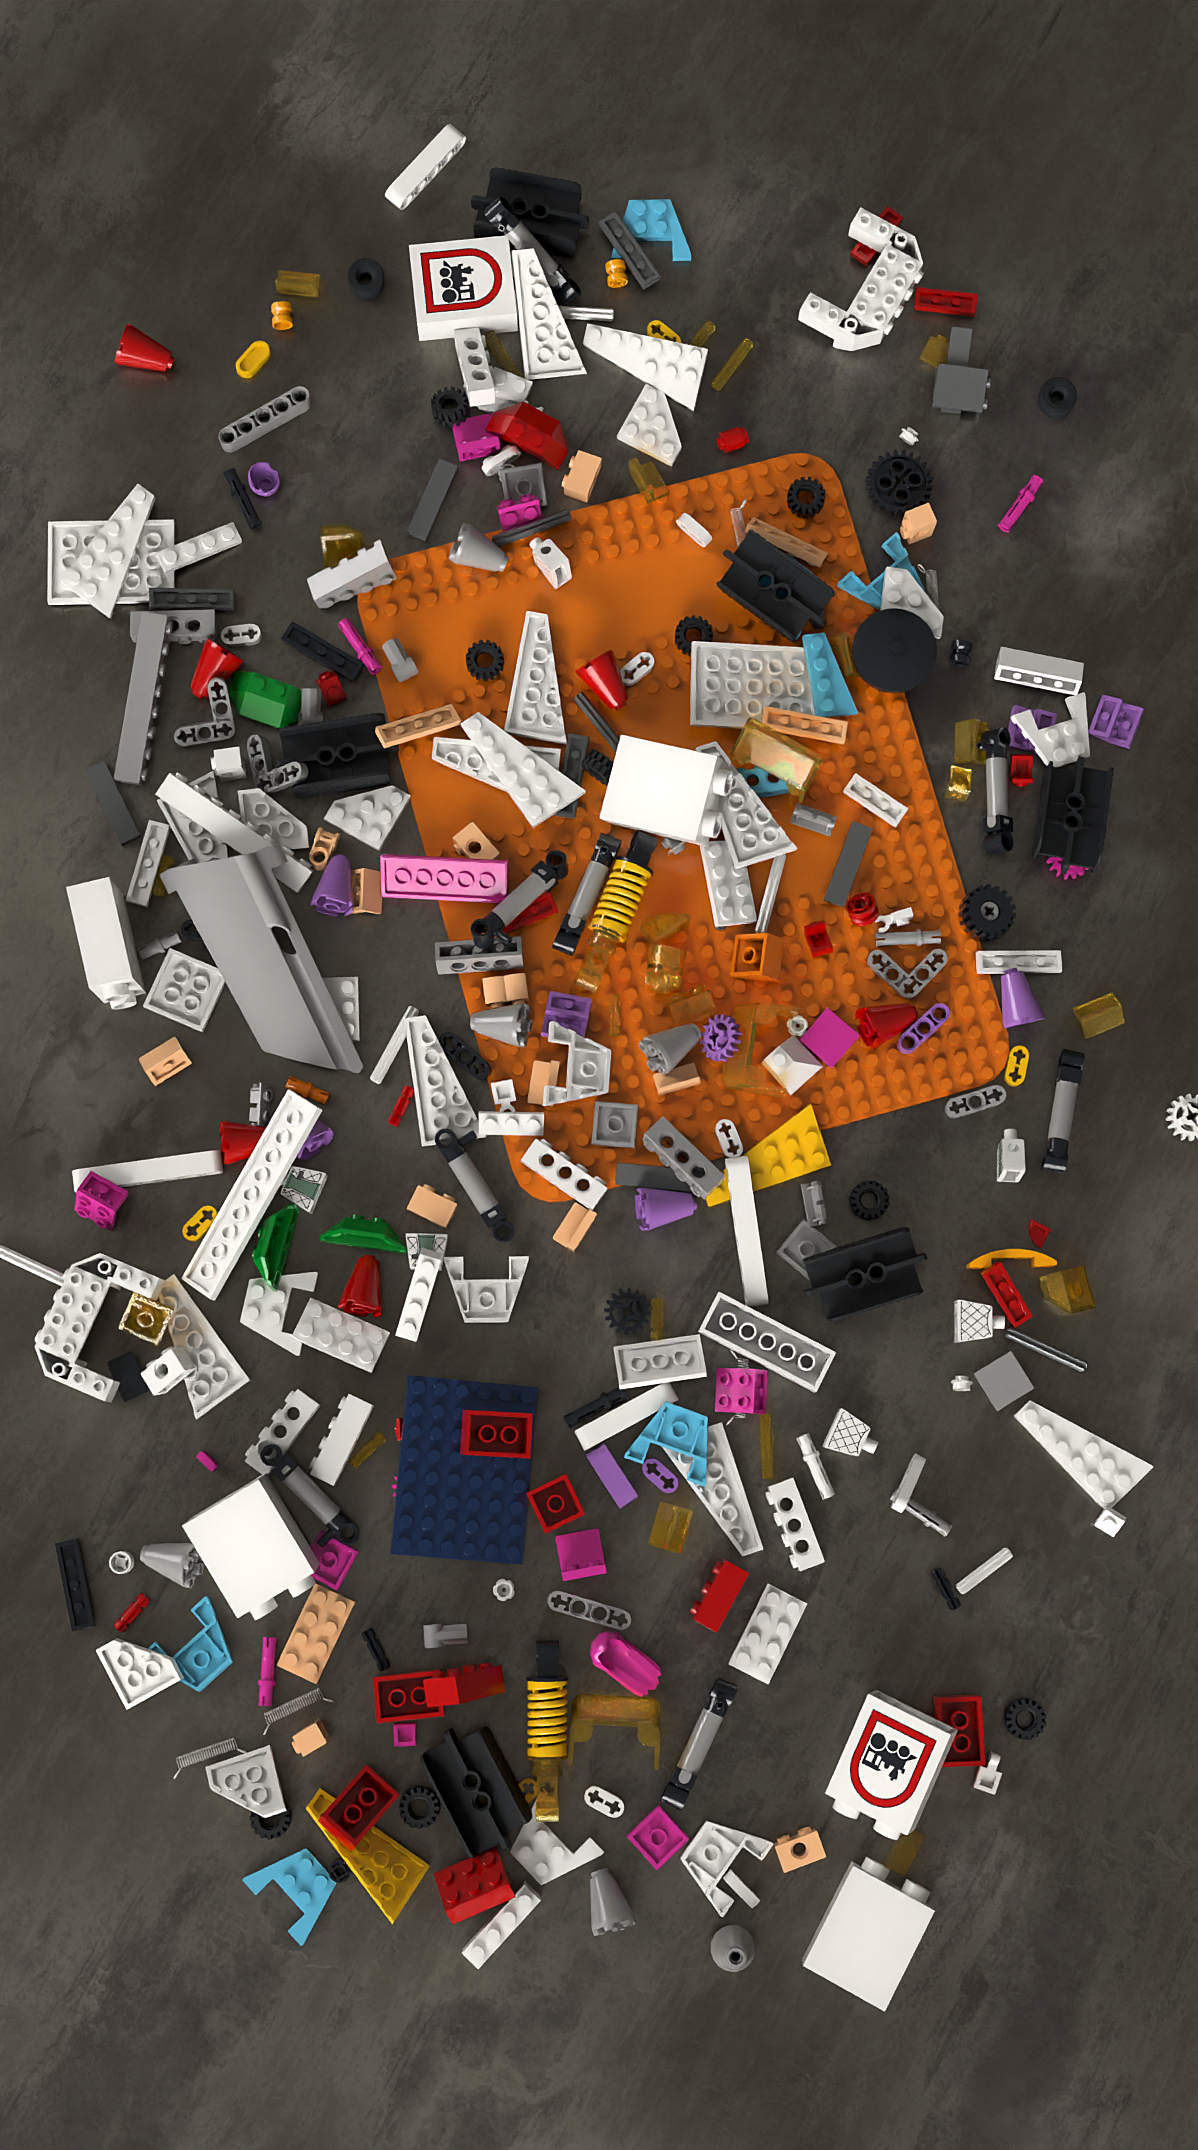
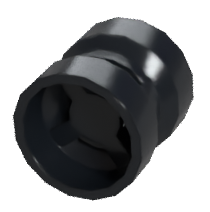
(960, 654)
(339, 1870)

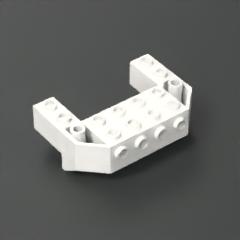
(880, 294)
(74, 1314)

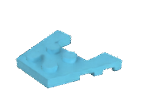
(655, 222)
(873, 592)
(679, 1431)
(206, 1653)
(304, 1882)

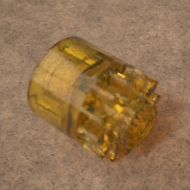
(664, 968)

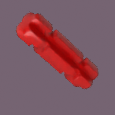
(401, 1106)
(131, 1612)

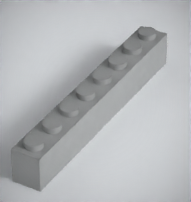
(142, 698)

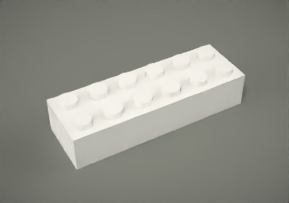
(767, 1342)

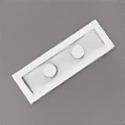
(875, 800)
(511, 1123)

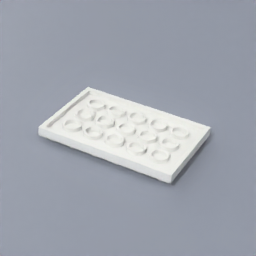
(71, 538)
(741, 679)

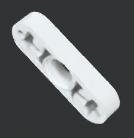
(908, 1483)

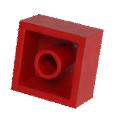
(555, 1503)

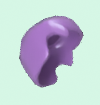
(263, 479)

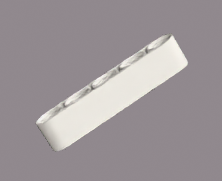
(425, 166)
(625, 1415)

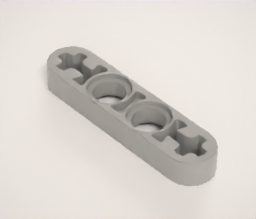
(588, 1613)

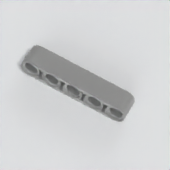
(261, 428)

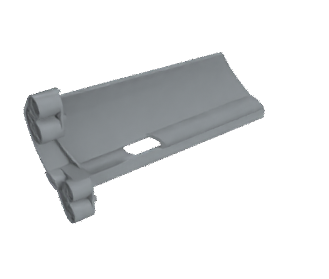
(278, 992)

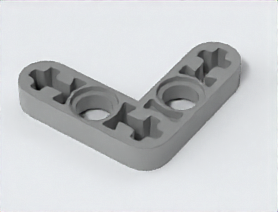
(219, 719)
(267, 774)
(903, 978)

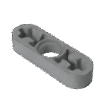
(988, 1091)

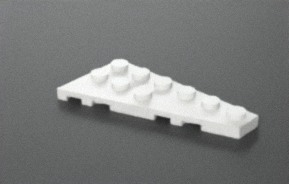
(107, 559)
(466, 758)
(528, 779)
(193, 838)
(216, 1369)
(1094, 1463)

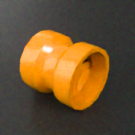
(616, 271)
(281, 312)

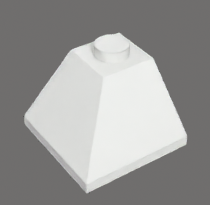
(791, 1064)

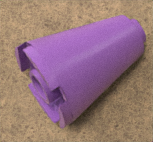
(334, 889)
(1018, 1000)
(317, 1137)
(662, 1206)

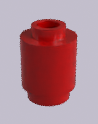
(732, 439)

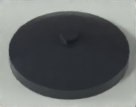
(894, 650)

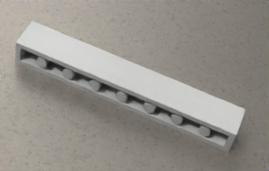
(229, 827)

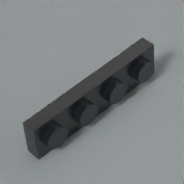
(322, 651)
(75, 1584)

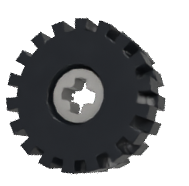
(974, 913)

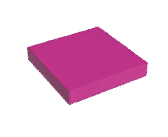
(829, 1038)
(334, 1561)
(657, 1837)

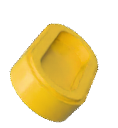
(253, 359)

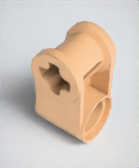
(324, 844)

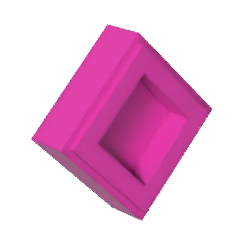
(208, 1461)
(405, 1734)

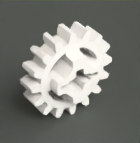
(1185, 1110)

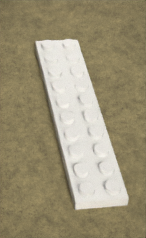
(251, 1194)

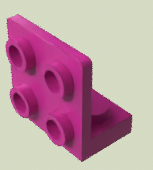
(473, 440)
(519, 512)
(99, 1200)
(741, 1390)
(580, 1554)

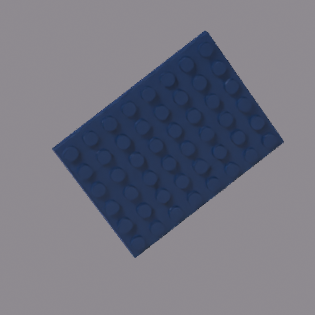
(454, 1501)

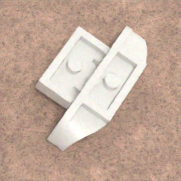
(511, 391)

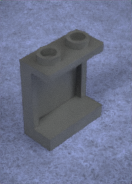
(960, 388)

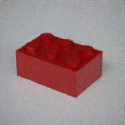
(496, 1434)
(718, 1595)
(463, 1685)
(403, 1697)
(965, 1715)
(358, 1808)
(474, 1885)

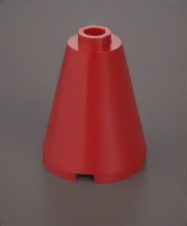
(142, 351)
(213, 662)
(605, 680)
(884, 1022)
(238, 1140)
(363, 1289)

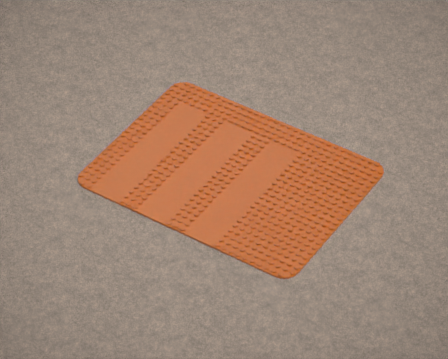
(627, 594)

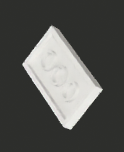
(727, 886)
(340, 1335)
(659, 1361)
(767, 1633)

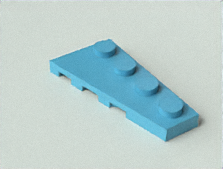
(827, 683)

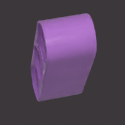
(932, 1024)
(611, 1475)

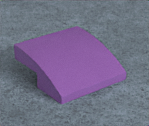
(1042, 719)
(1116, 721)
(568, 1011)

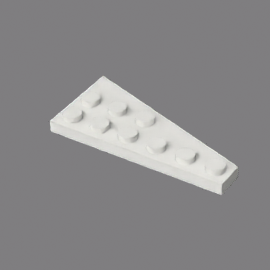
(543, 332)
(658, 362)
(535, 697)
(746, 822)
(436, 1088)
(723, 1491)

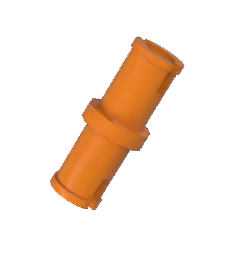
(307, 1090)

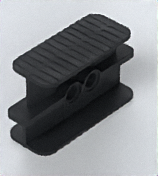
(535, 193)
(758, 559)
(334, 737)
(1091, 793)
(898, 1279)
(475, 1823)

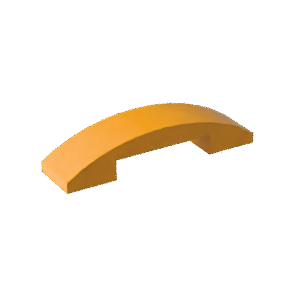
(1037, 1259)

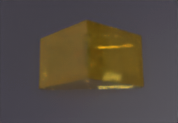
(958, 784)

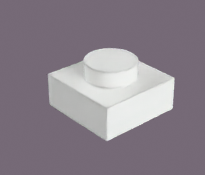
(1110, 1521)

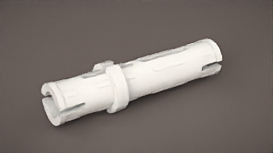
(817, 1470)

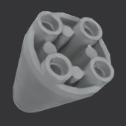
(477, 550)
(504, 1023)
(669, 1046)
(174, 1560)
(608, 1904)
(729, 1940)

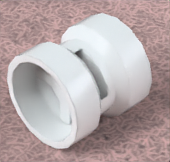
(118, 1561)

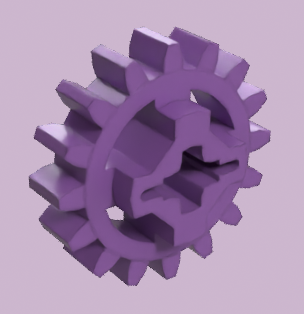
(720, 1037)

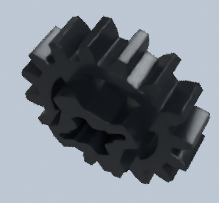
(636, 1316)

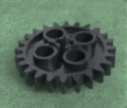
(883, 472)

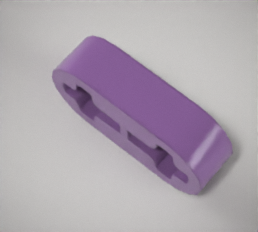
(656, 1479)

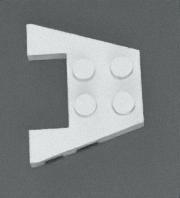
(1062, 741)
(586, 1069)
(486, 1298)
(266, 1309)
(545, 1854)
(712, 1854)

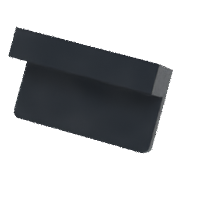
(126, 1371)

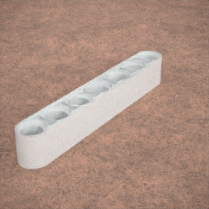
(156, 1169)
(746, 1231)

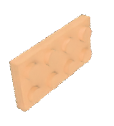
(316, 1633)

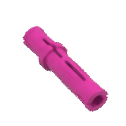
(1025, 496)
(364, 652)
(267, 1671)

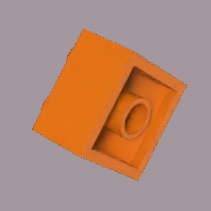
(757, 957)

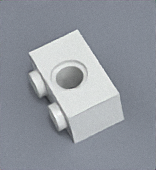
(229, 764)
(178, 1366)

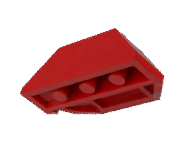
(530, 432)

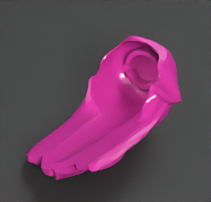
(624, 1663)

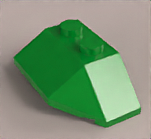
(265, 699)
(364, 1234)
(274, 1244)

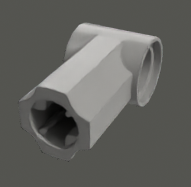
(401, 664)
(310, 706)
(440, 1635)

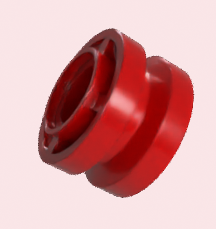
(862, 909)

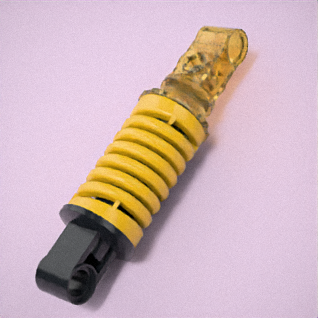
(616, 908)
(549, 1741)

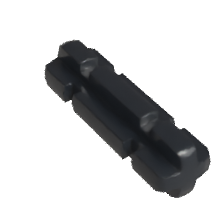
(946, 1589)
(376, 1649)

